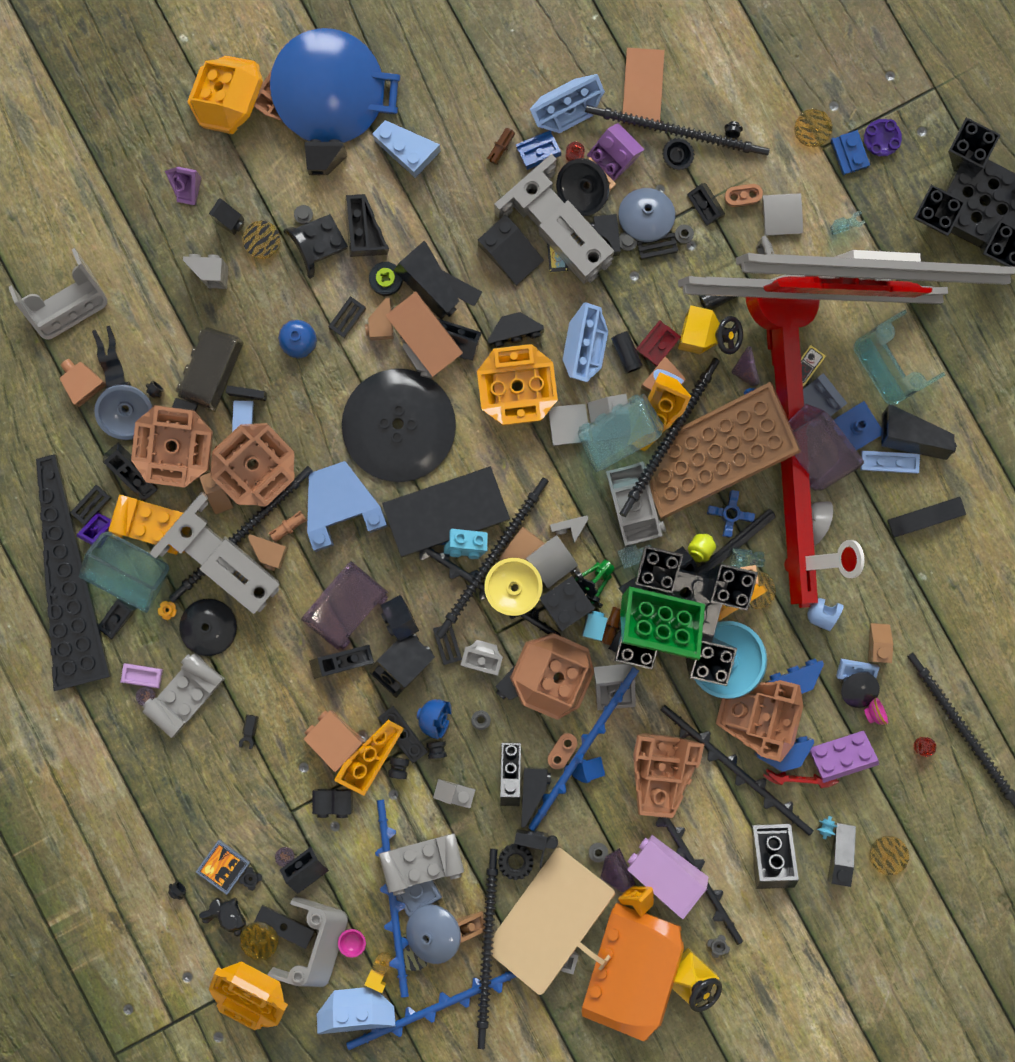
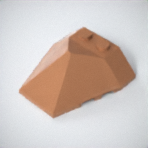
(764, 718)
(663, 771)

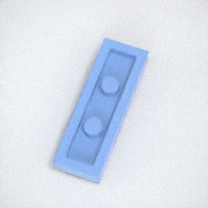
(890, 462)

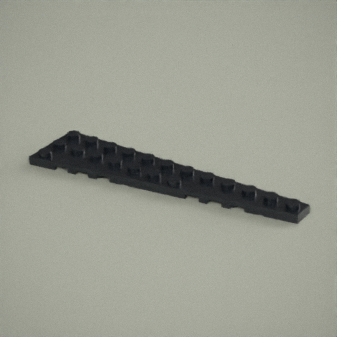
(74, 627)

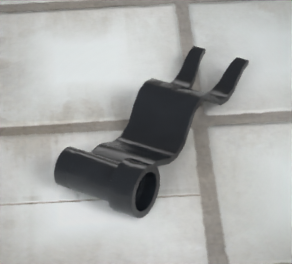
(110, 363)

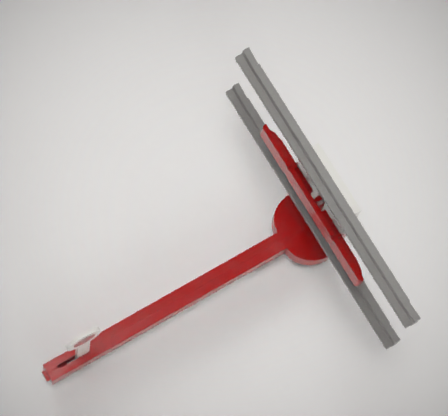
(793, 302)

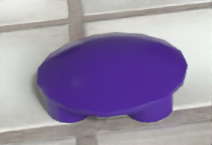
(882, 137)

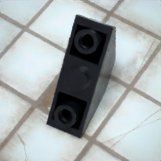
(513, 329)

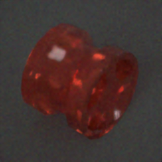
(575, 154)
(928, 747)

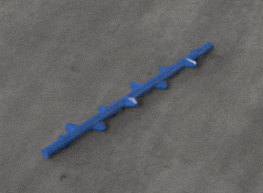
(587, 740)
(395, 905)
(430, 1012)

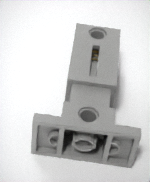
(558, 222)
(219, 558)

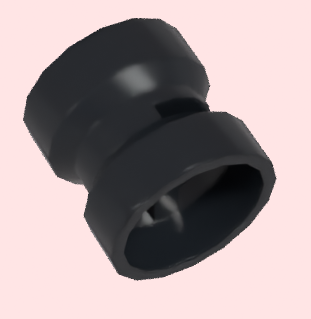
(399, 763)

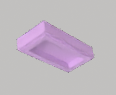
(141, 675)

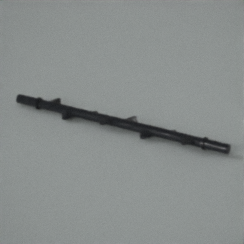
(455, 571)
(741, 776)
(713, 895)

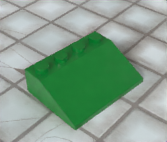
(662, 623)

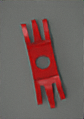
(782, 777)

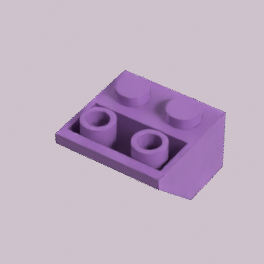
(615, 151)

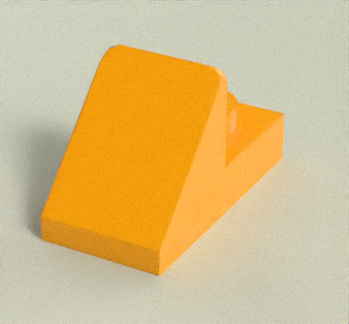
(639, 897)

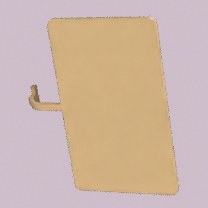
(551, 921)

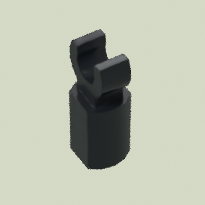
(249, 730)

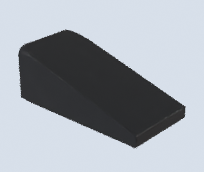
(116, 618)

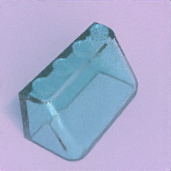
(620, 432)
(124, 570)

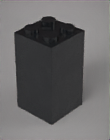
(566, 603)

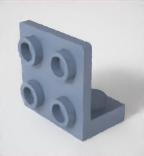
(823, 395)

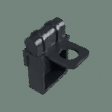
(536, 840)

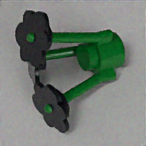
(603, 571)

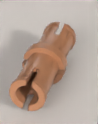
(287, 526)

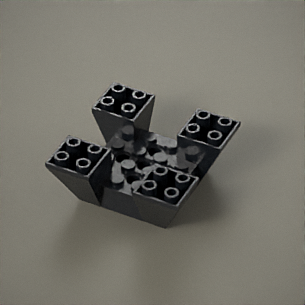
(952, 211)
(722, 585)

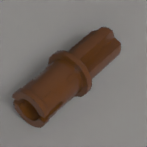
(501, 146)
(611, 626)

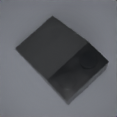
(510, 250)
(774, 856)

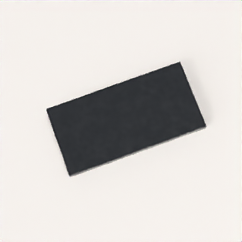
(428, 515)

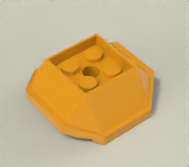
(225, 93)
(513, 365)
(248, 996)

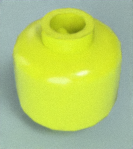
(701, 547)

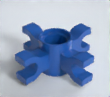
(732, 504)

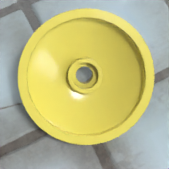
(502, 578)

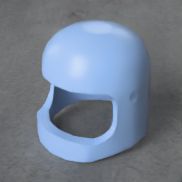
(823, 615)

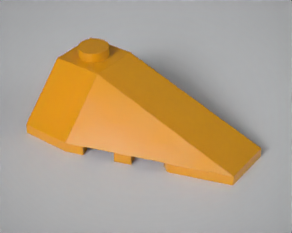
(668, 400)
(366, 762)

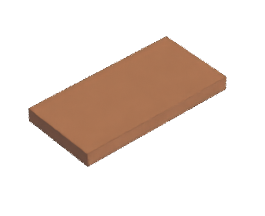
(643, 83)
(424, 334)

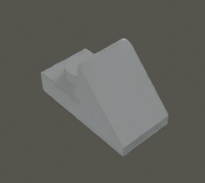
(575, 526)
(454, 793)

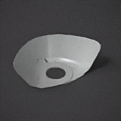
(823, 514)

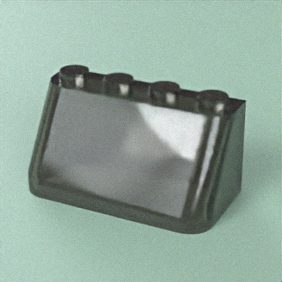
(209, 368)

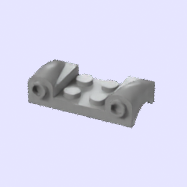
(642, 520)
(183, 695)
(421, 863)

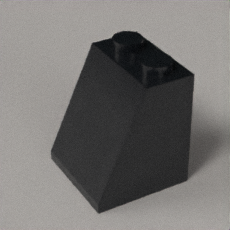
(401, 664)

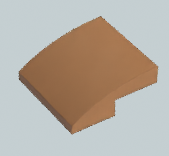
(522, 545)

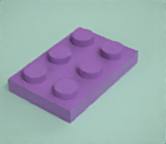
(843, 756)

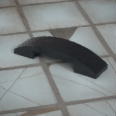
(926, 517)

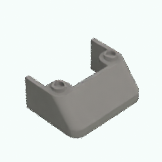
(65, 307)
(331, 924)

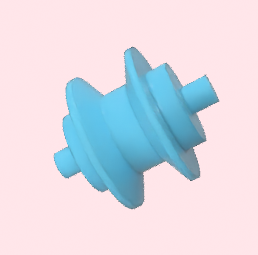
(827, 827)

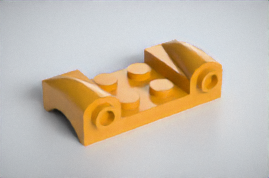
(143, 521)

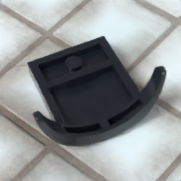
(317, 241)

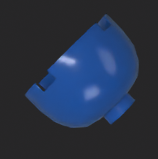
(297, 338)
(433, 718)

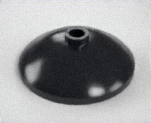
(573, 187)
(221, 627)

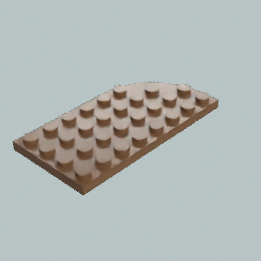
(723, 450)

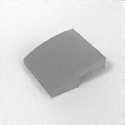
(782, 214)
(566, 423)
(552, 561)

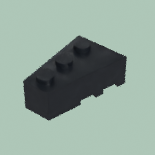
(363, 231)

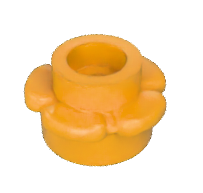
(162, 610)

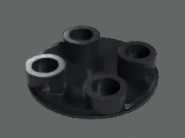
(860, 689)

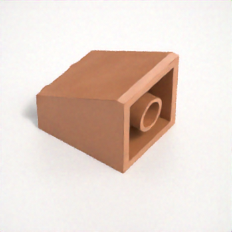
(333, 739)

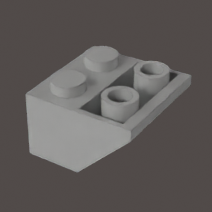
(210, 270)

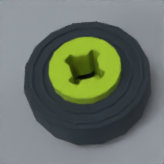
(385, 285)

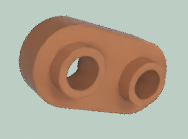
(742, 194)
(562, 751)

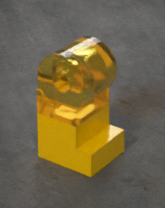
(378, 971)

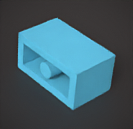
(594, 626)

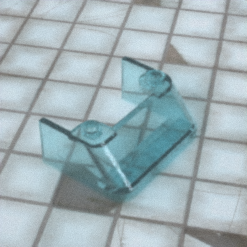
(884, 368)

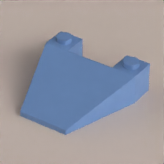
(337, 496)

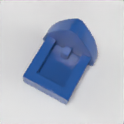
(589, 770)

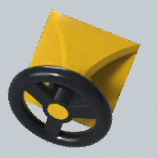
(704, 331)
(695, 982)

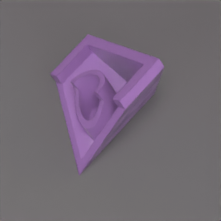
(184, 184)

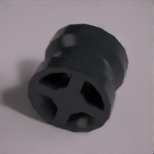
(436, 749)

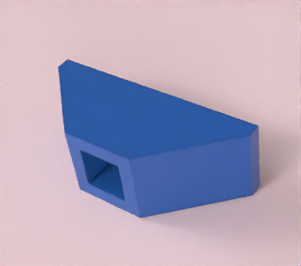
(804, 676)
(794, 757)

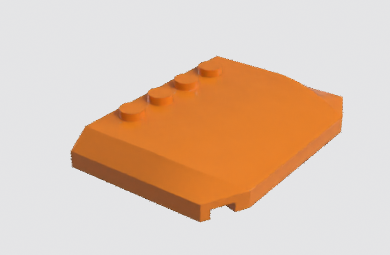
(638, 977)

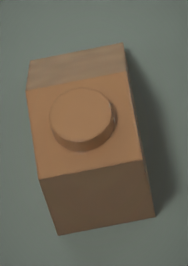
(378, 324)
(217, 497)
(268, 552)
(880, 643)
(471, 925)

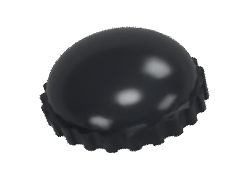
(678, 154)

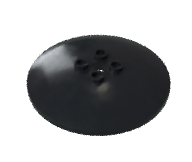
(402, 452)

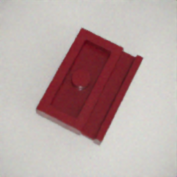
(658, 343)

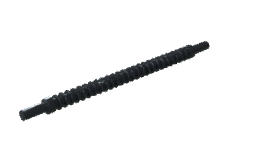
(746, 146)
(634, 495)
(187, 584)
(1009, 794)
(482, 1023)

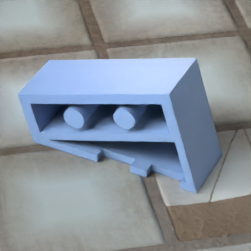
(406, 147)

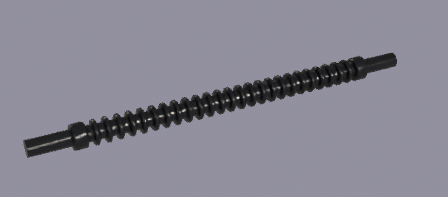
(533, 497)

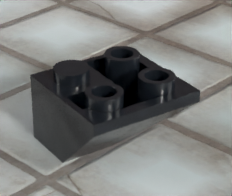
(324, 156)

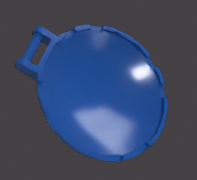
(329, 86)

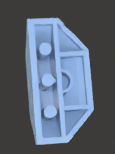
(567, 104)
(585, 343)
(355, 1011)

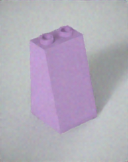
(669, 874)

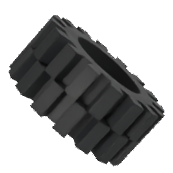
(515, 873)

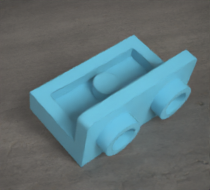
(466, 543)

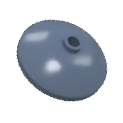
(643, 224)
(113, 417)
(441, 930)

